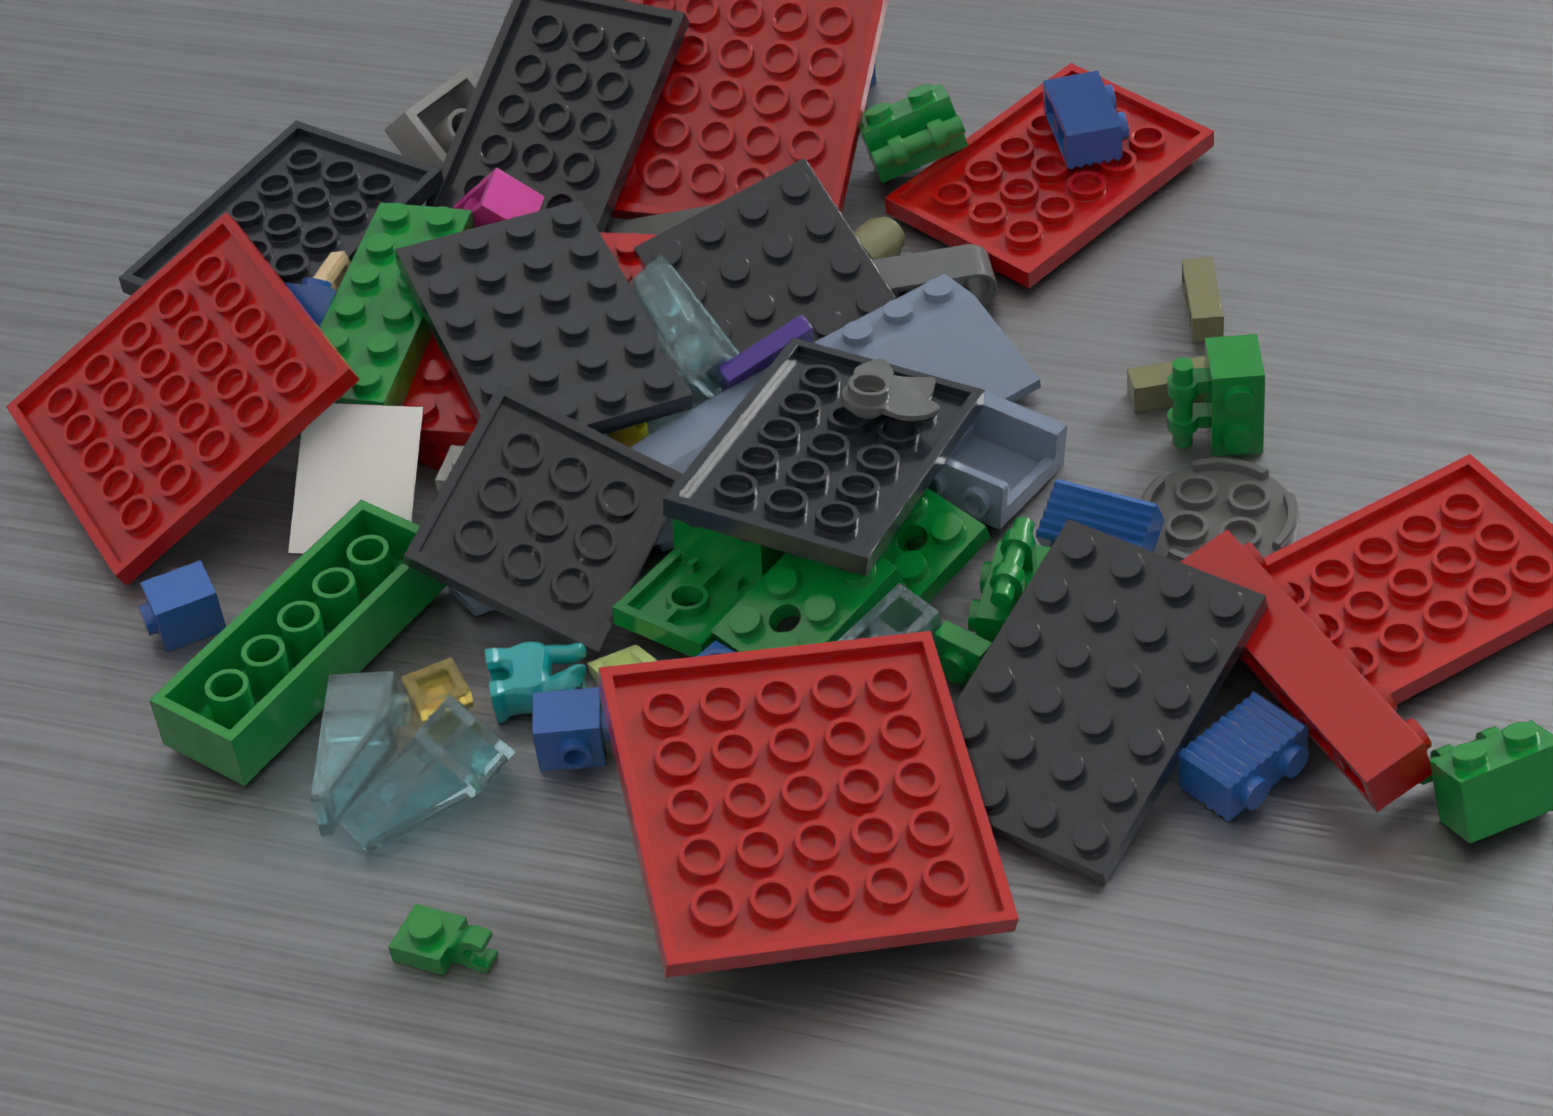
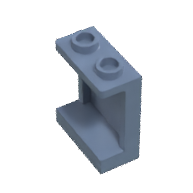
(1001, 461)

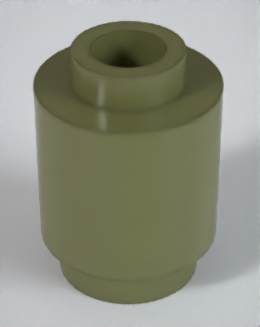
(881, 237)

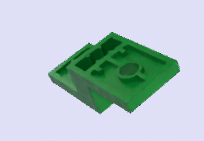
(700, 570)
(836, 599)

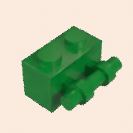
(911, 131)
(1232, 397)
(1005, 578)
(1494, 780)

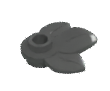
(878, 391)

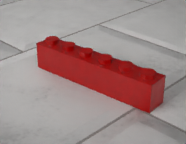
(1321, 683)

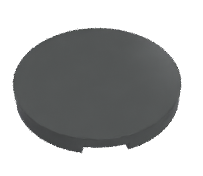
(1219, 497)

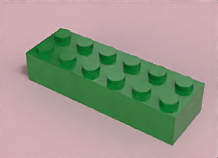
(374, 312)
(274, 660)

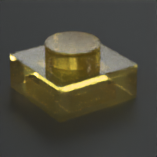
(432, 685)

